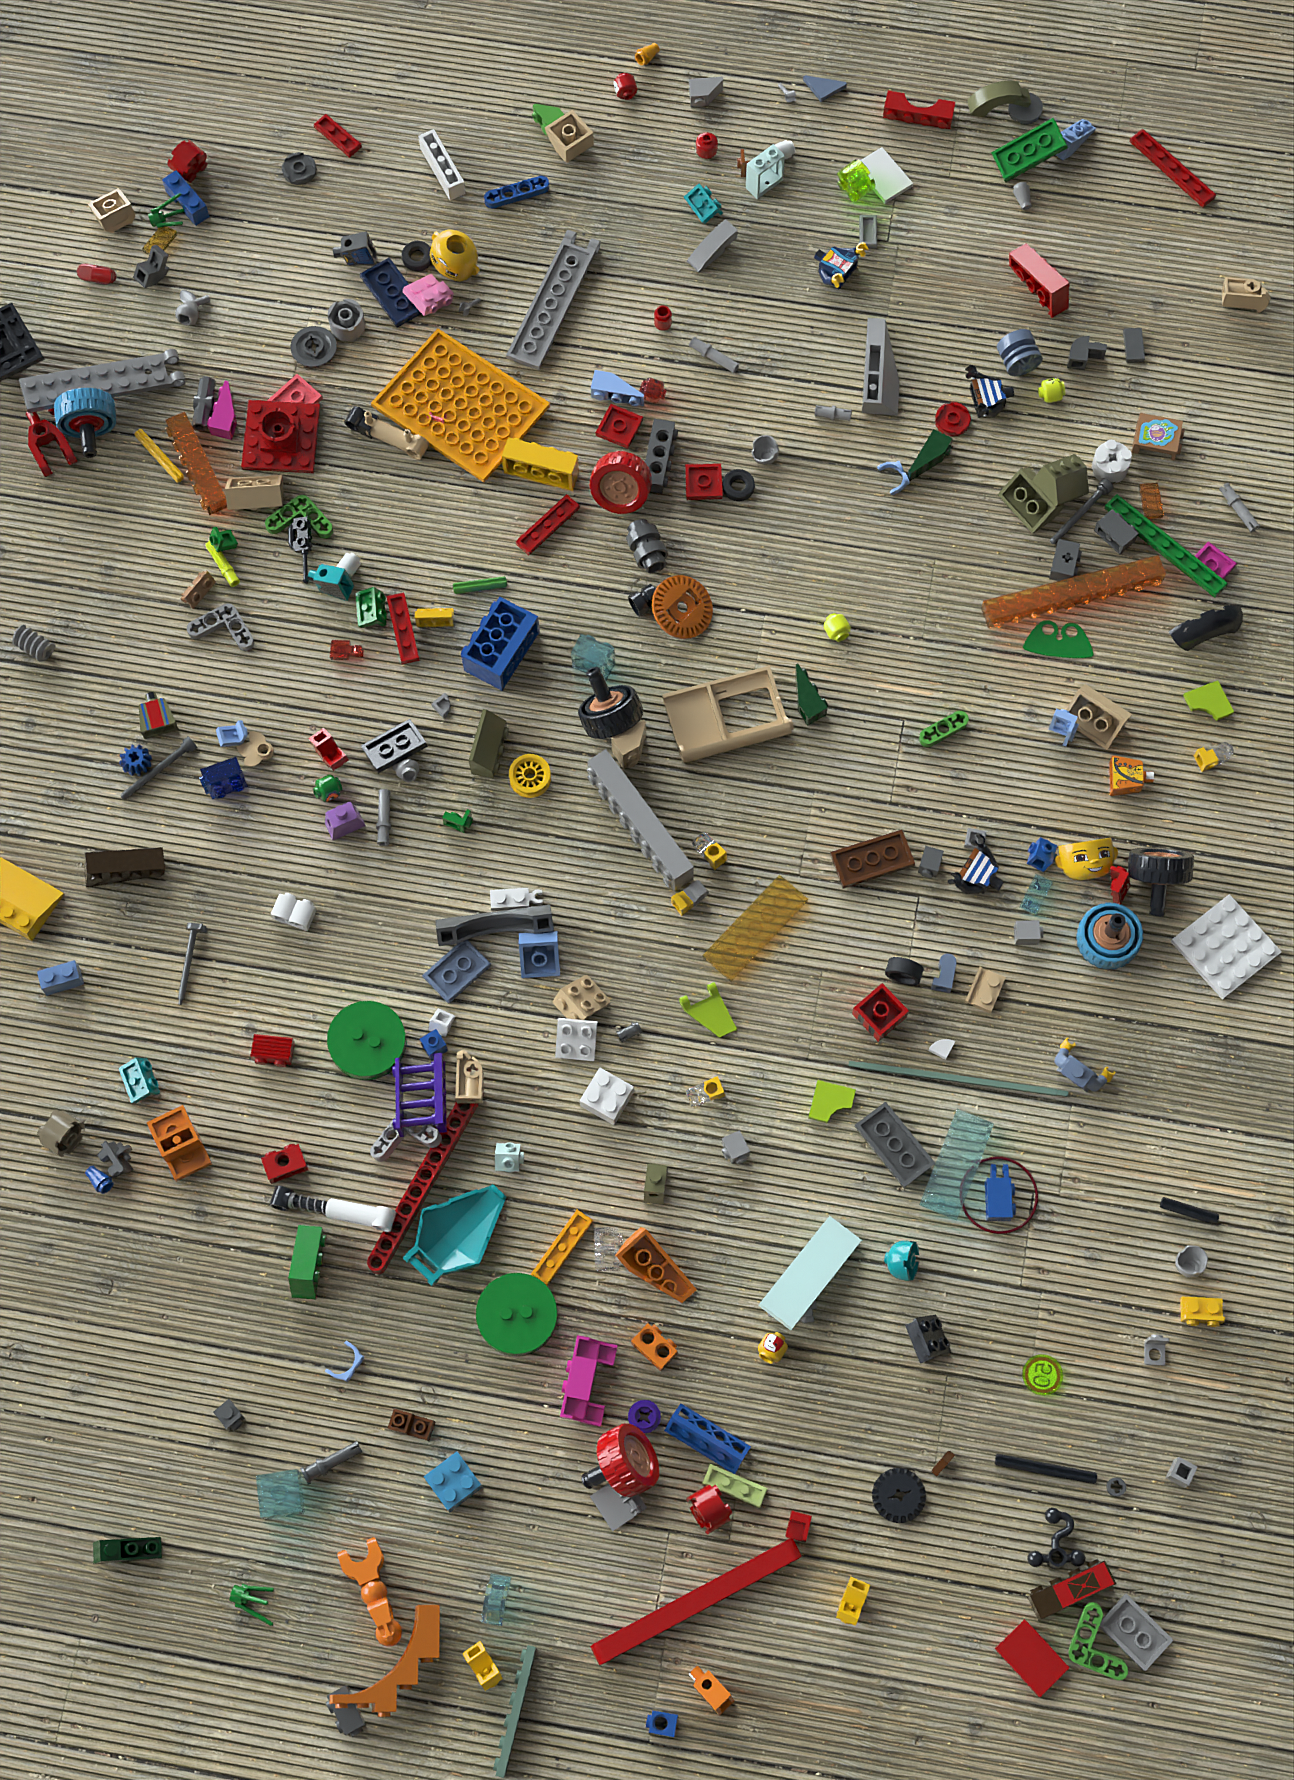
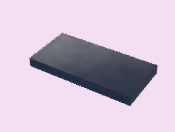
(387, 287)

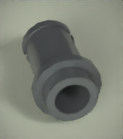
(629, 1031)

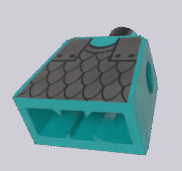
(332, 581)

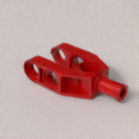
(36, 440)

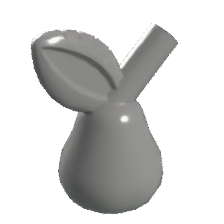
(188, 311)

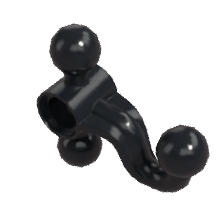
(1076, 1557)

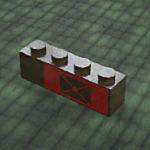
(1071, 1590)

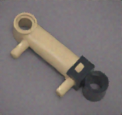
(371, 426)

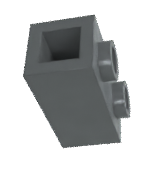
(349, 1719)

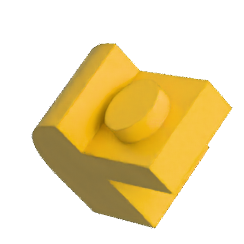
(852, 1601)
(483, 1666)

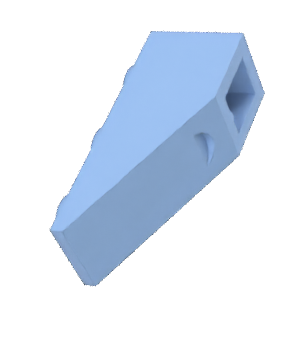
(1075, 137)
(612, 388)

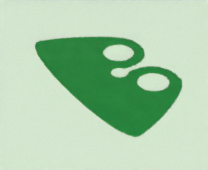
(1049, 645)

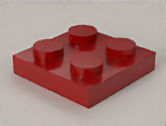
(619, 426)
(703, 481)

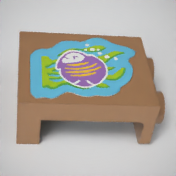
(1158, 435)

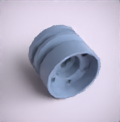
(1019, 352)

